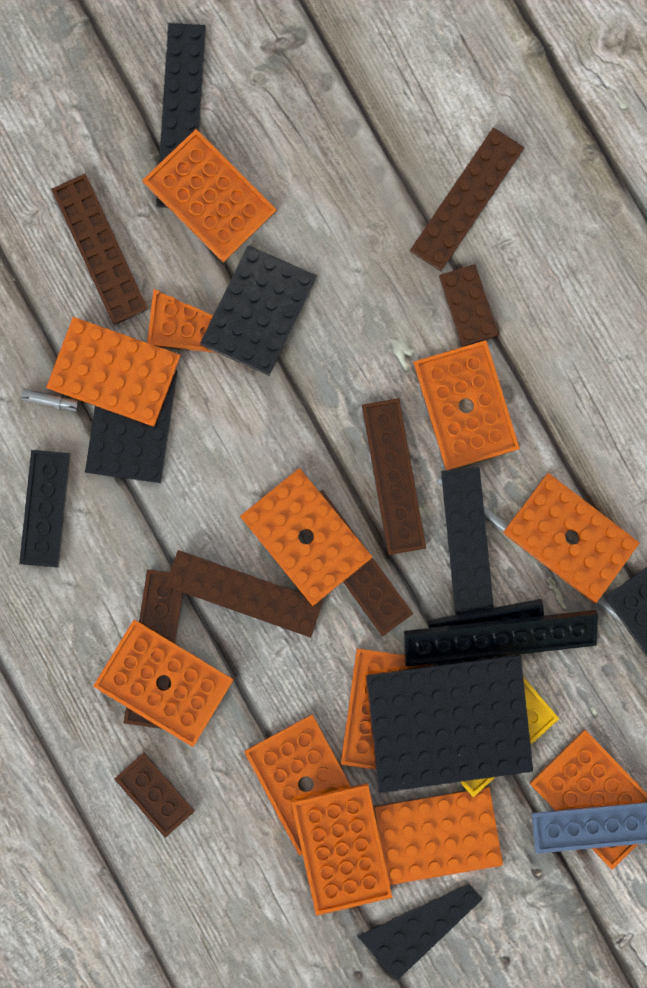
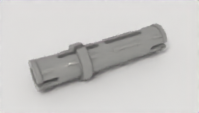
(51, 400)

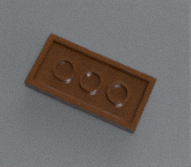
(468, 305)
(154, 795)

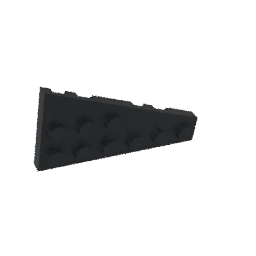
(412, 934)

